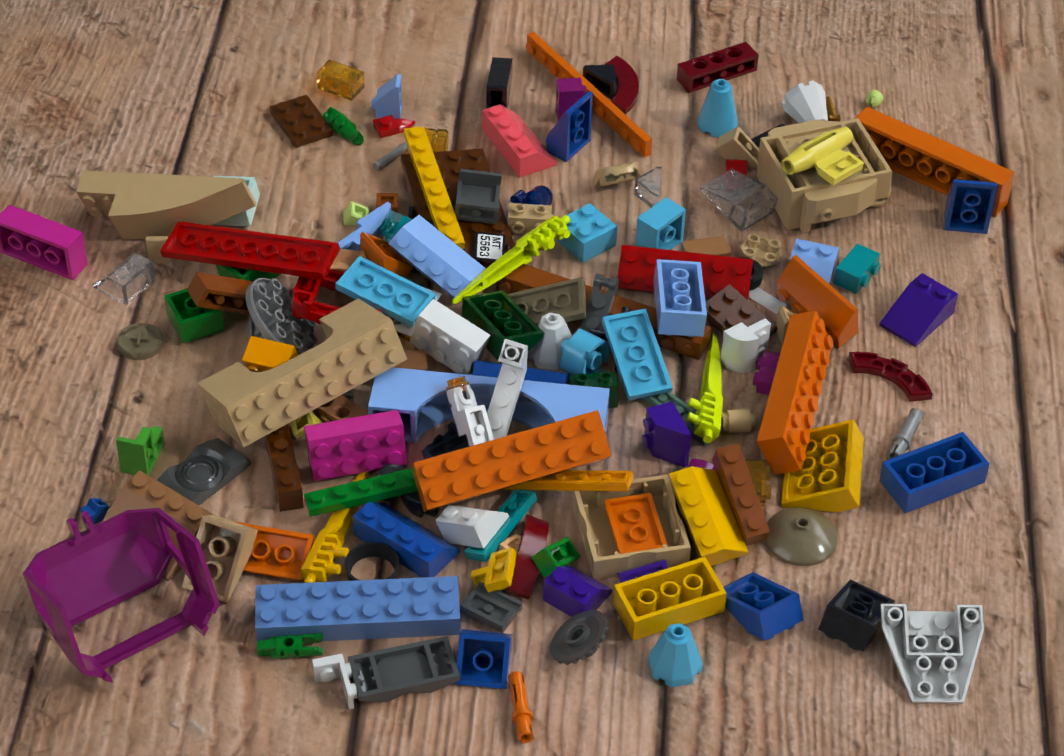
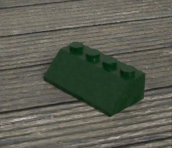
(501, 319)

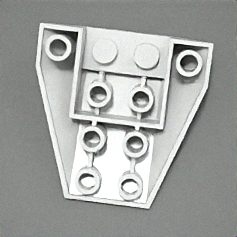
(934, 650)

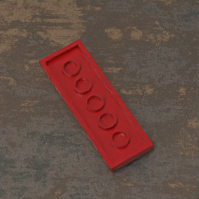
(639, 264)

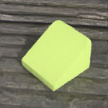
(353, 213)

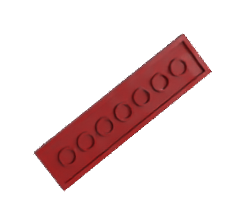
(250, 250)

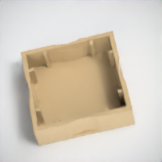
(597, 536)

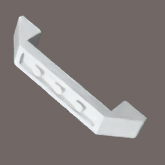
(507, 387)

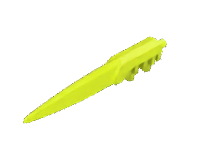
(529, 245)
(710, 402)

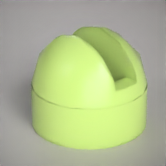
(874, 98)

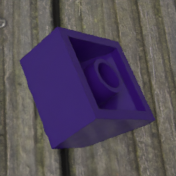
(666, 434)
(573, 591)

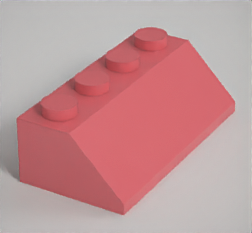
(515, 141)

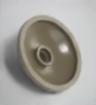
(801, 536)

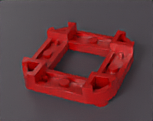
(305, 293)

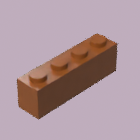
(219, 292)
(741, 493)

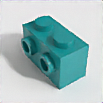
(392, 224)

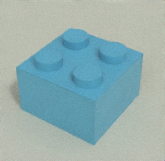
(661, 226)
(589, 233)

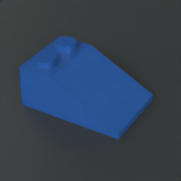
(571, 130)
(969, 206)
(763, 605)

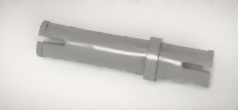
(902, 441)

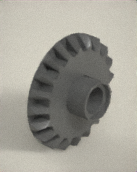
(579, 637)

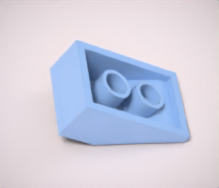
(817, 256)

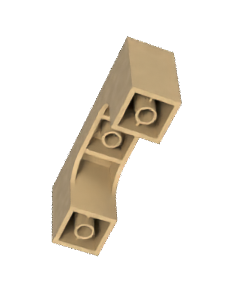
(254, 404)

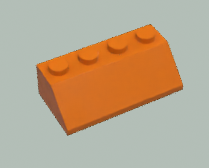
(810, 292)

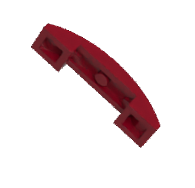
(533, 539)

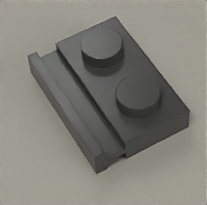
(491, 608)

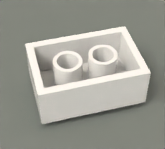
(449, 338)

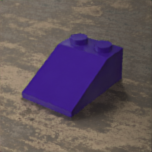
(920, 310)

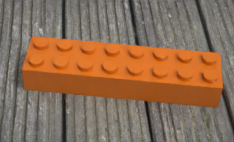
(932, 159)
(795, 393)
(510, 460)

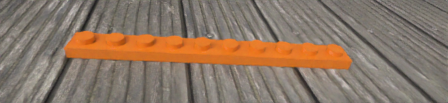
(600, 104)

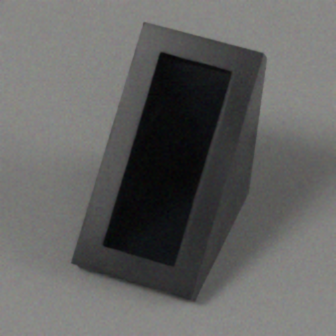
(602, 78)

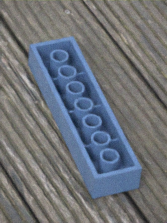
(359, 608)

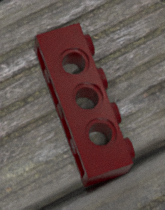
(721, 64)

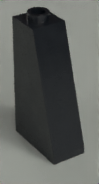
(499, 82)

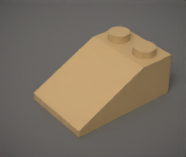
(226, 552)

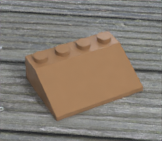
(148, 493)

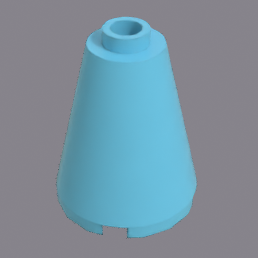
(718, 110)

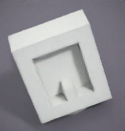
(332, 668)

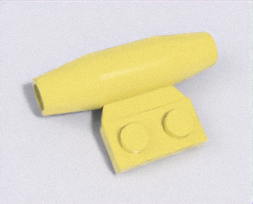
(826, 156)

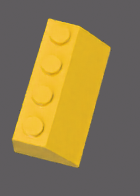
(707, 515)

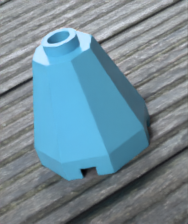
(675, 657)

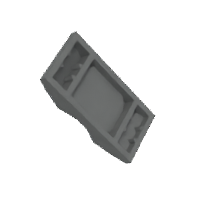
(205, 471)
(403, 670)

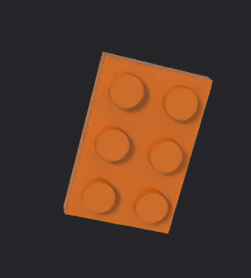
(634, 523)

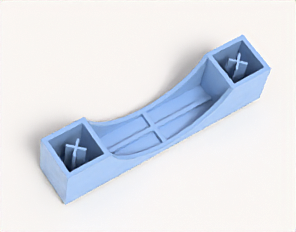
(424, 402)

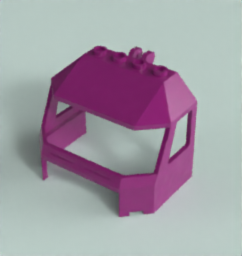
(109, 567)

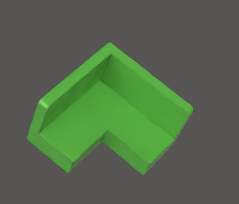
(141, 452)

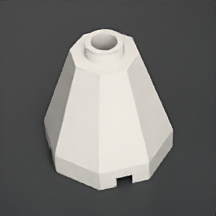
(806, 102)
(547, 351)

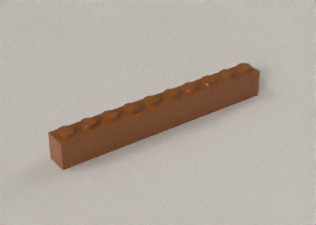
(529, 277)

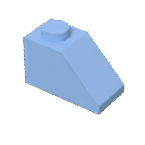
(389, 98)

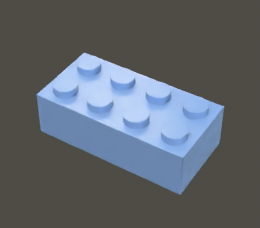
(679, 298)

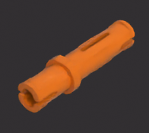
(522, 715)

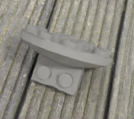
(272, 316)

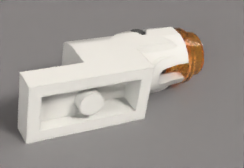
(469, 417)

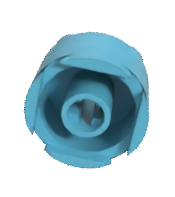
(583, 353)

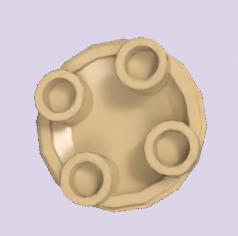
(763, 250)

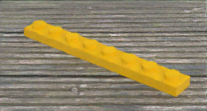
(432, 184)

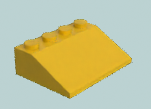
(830, 471)

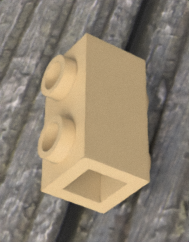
(526, 217)

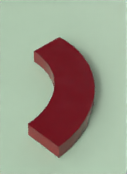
(628, 85)
(893, 370)

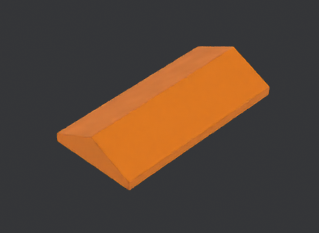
(278, 552)

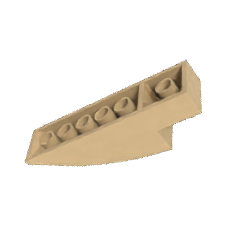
(155, 202)

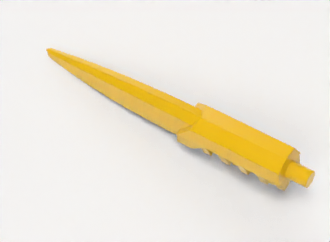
(329, 544)

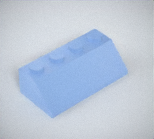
(435, 256)

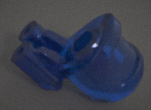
(538, 196)

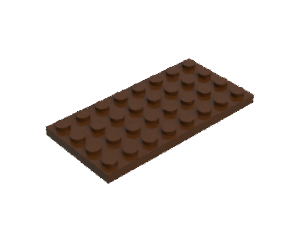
(449, 165)

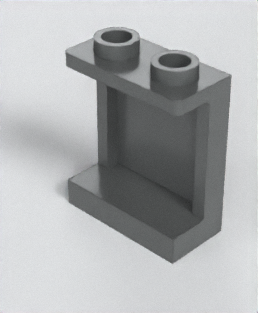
(478, 196)

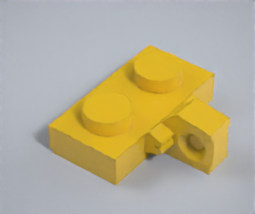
(499, 571)

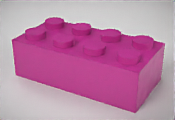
(42, 242)
(355, 445)

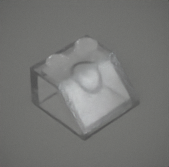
(127, 278)

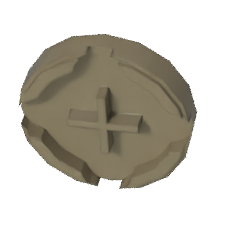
(139, 341)

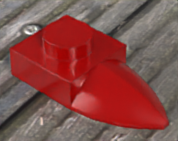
(389, 126)

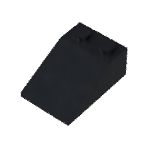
(854, 615)

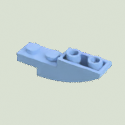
(369, 224)

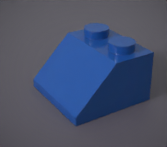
(484, 658)

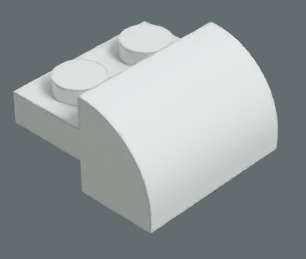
(744, 345)

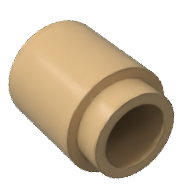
(737, 421)

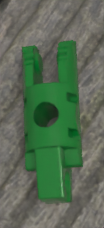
(343, 126)
(290, 646)

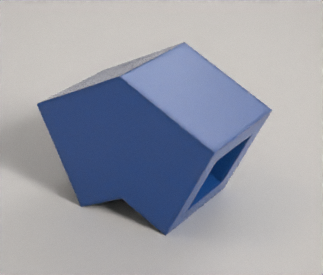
(96, 508)

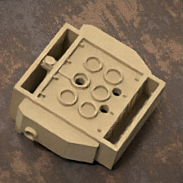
(807, 196)

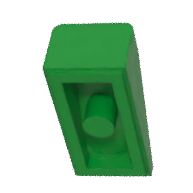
(557, 554)

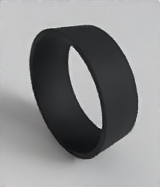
(371, 549)

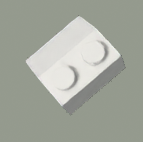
(469, 525)

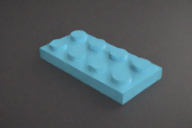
(385, 291)
(636, 354)

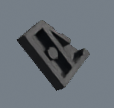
(447, 443)

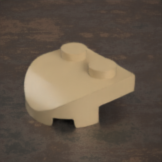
(616, 174)

